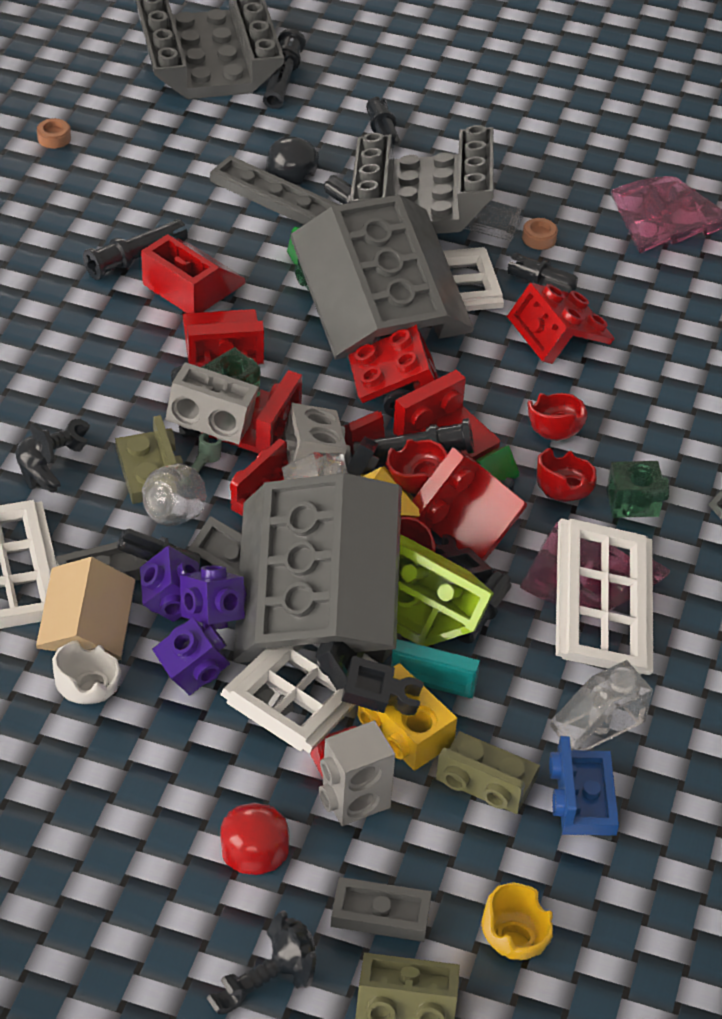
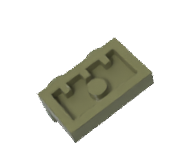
(145, 453)
(487, 772)
(406, 988)

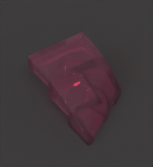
(664, 211)
(542, 574)

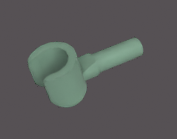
(207, 452)

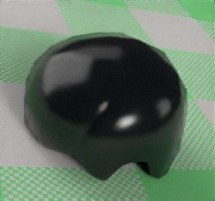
(292, 159)

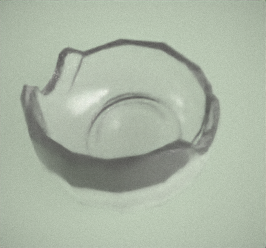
(173, 494)

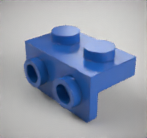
(584, 790)

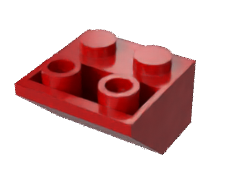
(186, 275)

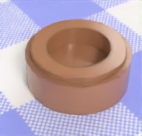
(53, 133)
(539, 233)

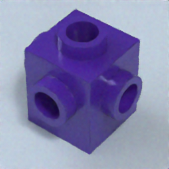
(162, 581)
(212, 596)
(192, 655)

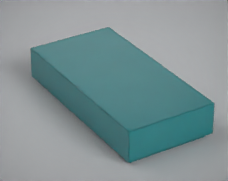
(438, 668)

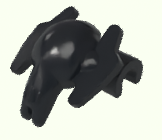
(37, 452)
(292, 954)

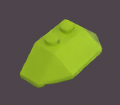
(436, 596)

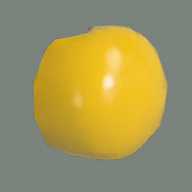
(516, 922)

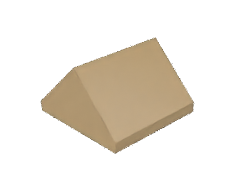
(87, 605)

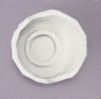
(85, 674)

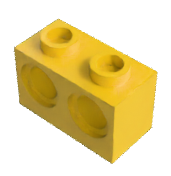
(416, 736)

